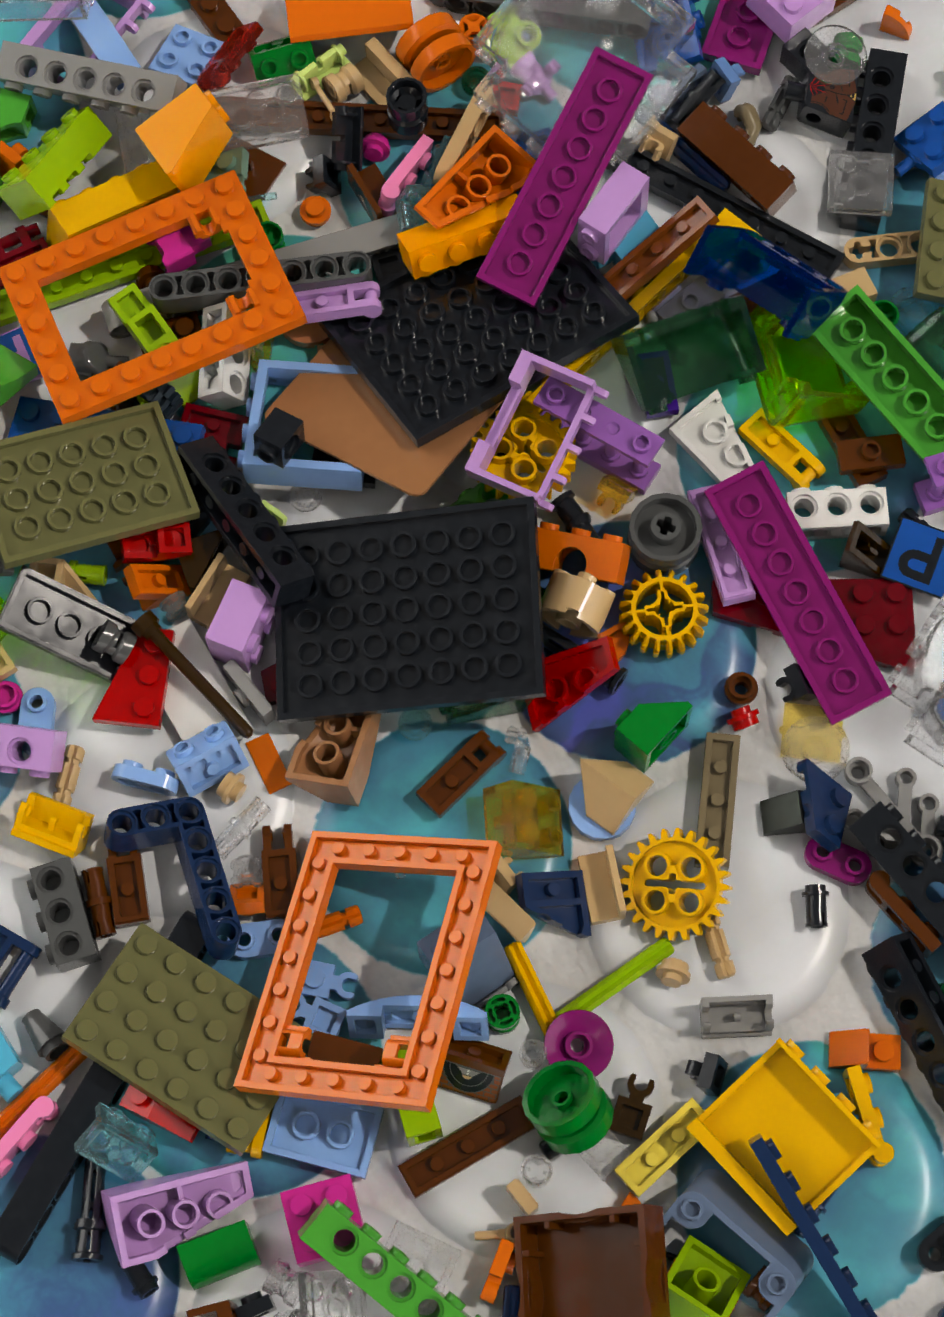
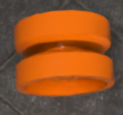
(435, 51)

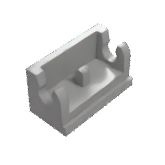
(736, 1016)

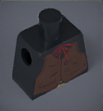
(823, 104)

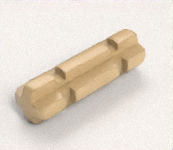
(68, 777)
(719, 949)

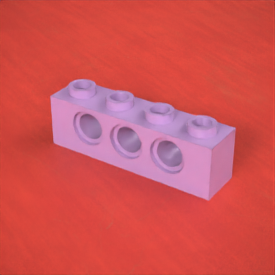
(46, 749)

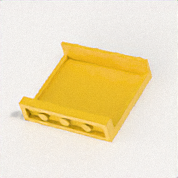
(804, 1119)

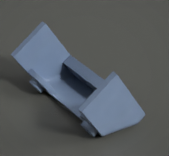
(718, 1195)

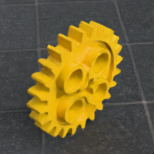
(525, 452)
(673, 915)

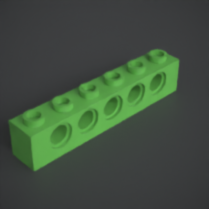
(319, 1235)

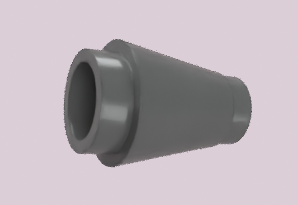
(44, 1035)

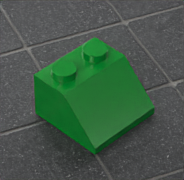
(650, 730)

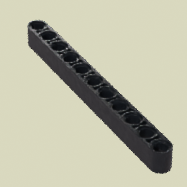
(57, 1158)

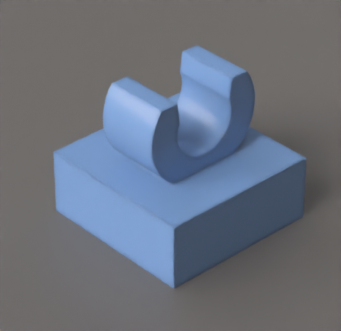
(730, 75)

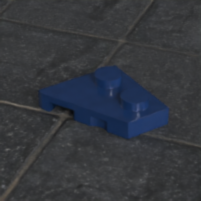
(824, 805)
(556, 899)

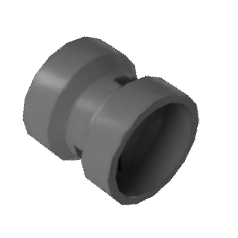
(114, 642)

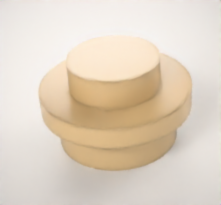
(231, 787)
(673, 972)

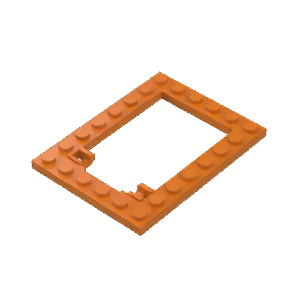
(270, 295)
(400, 1082)

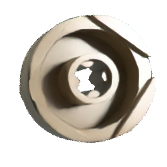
(576, 603)

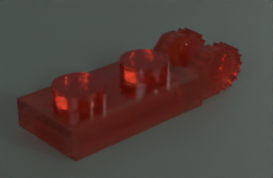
(227, 59)

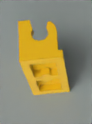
(52, 825)

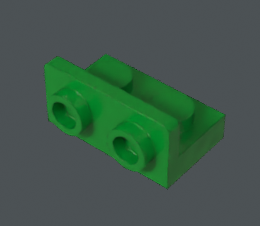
(280, 58)

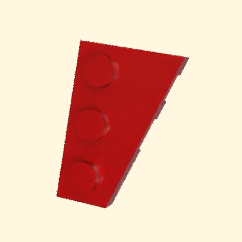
(572, 677)
(138, 688)

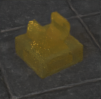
(617, 490)

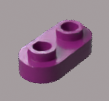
(836, 863)

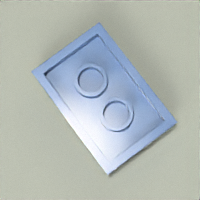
(324, 1134)

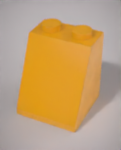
(187, 136)

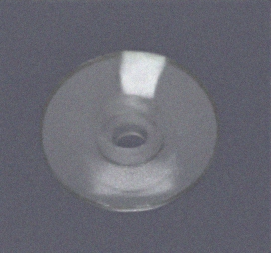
(841, 44)

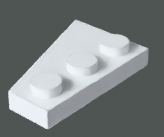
(711, 439)

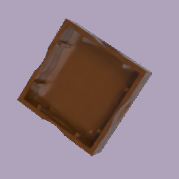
(593, 1263)

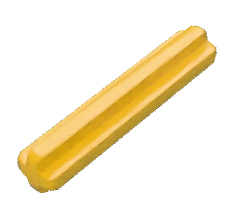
(530, 985)

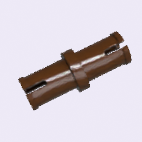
(98, 902)

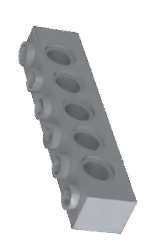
(19, 58)

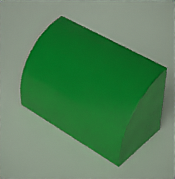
(219, 1254)

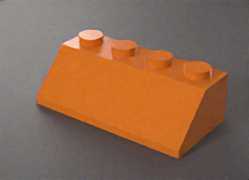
(343, 18)

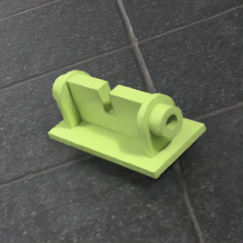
(327, 63)

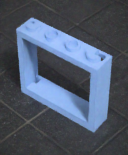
(296, 472)

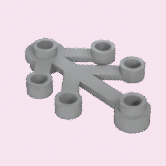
(903, 806)

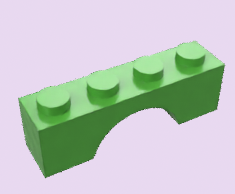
(16, 117)

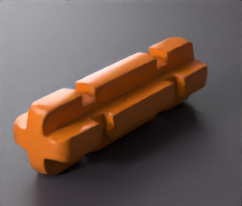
(337, 921)

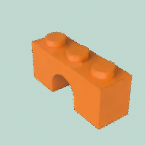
(605, 557)

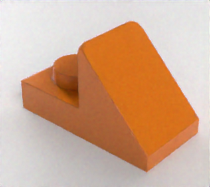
(154, 583)
(865, 1049)

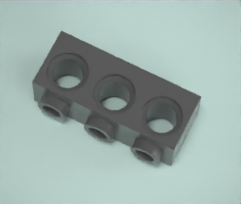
(76, 927)

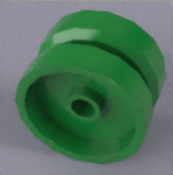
(568, 1107)

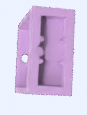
(613, 213)

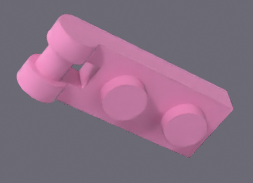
(405, 174)
(24, 1130)

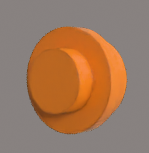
(315, 211)

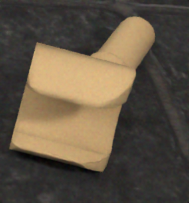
(495, 1234)

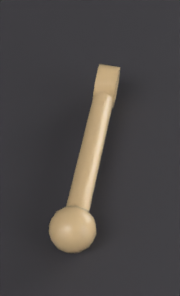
(315, 85)

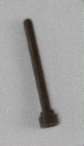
(149, 628)

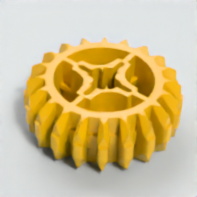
(677, 611)

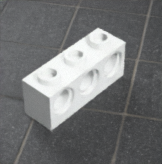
(225, 381)
(825, 525)

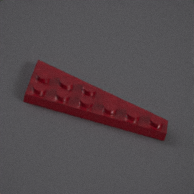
(876, 606)

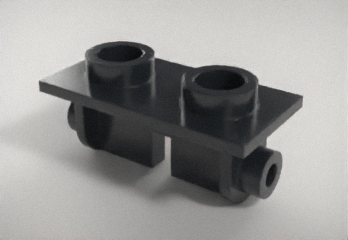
(349, 124)

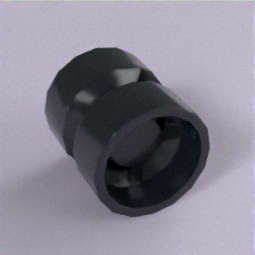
(407, 106)

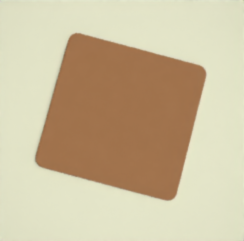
(356, 428)

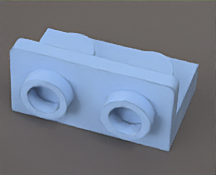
(207, 758)

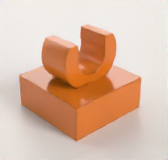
(10, 156)

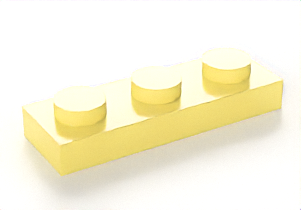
(660, 1150)

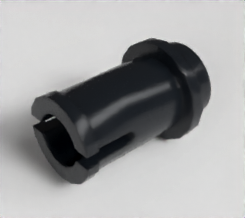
(815, 903)
(141, 1280)

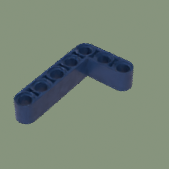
(193, 862)

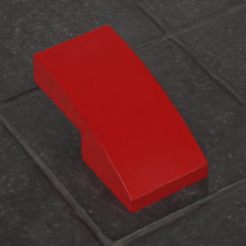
(157, 544)

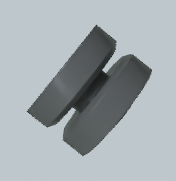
(664, 534)

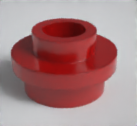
(743, 718)

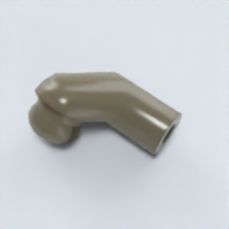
(748, 115)

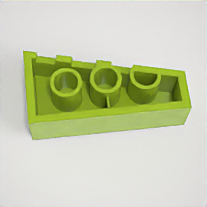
(54, 163)

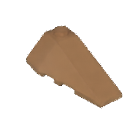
(336, 758)

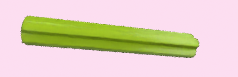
(621, 977)

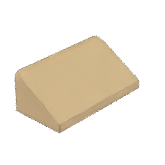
(509, 914)

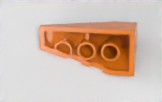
(481, 177)

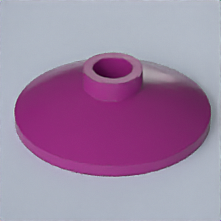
(590, 1030)

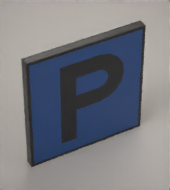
(916, 558)

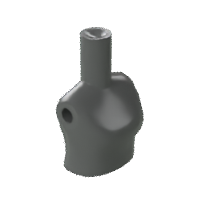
(92, 358)

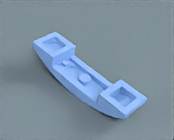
(104, 38)
(373, 1017)

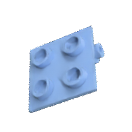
(185, 54)

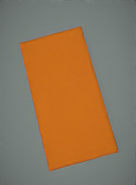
(268, 763)

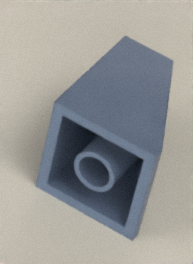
(489, 965)

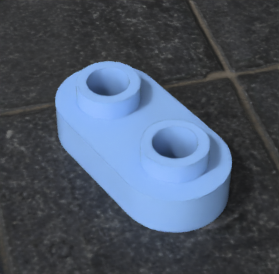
(37, 717)
(133, 775)
(262, 942)

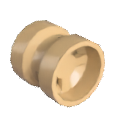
(343, 83)

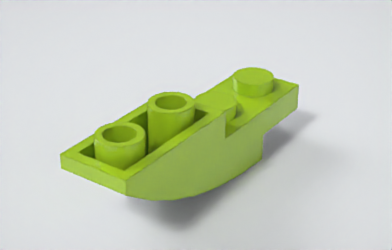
(151, 333)

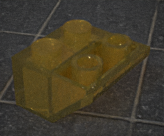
(524, 819)

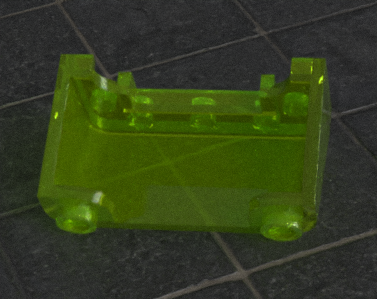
(799, 377)

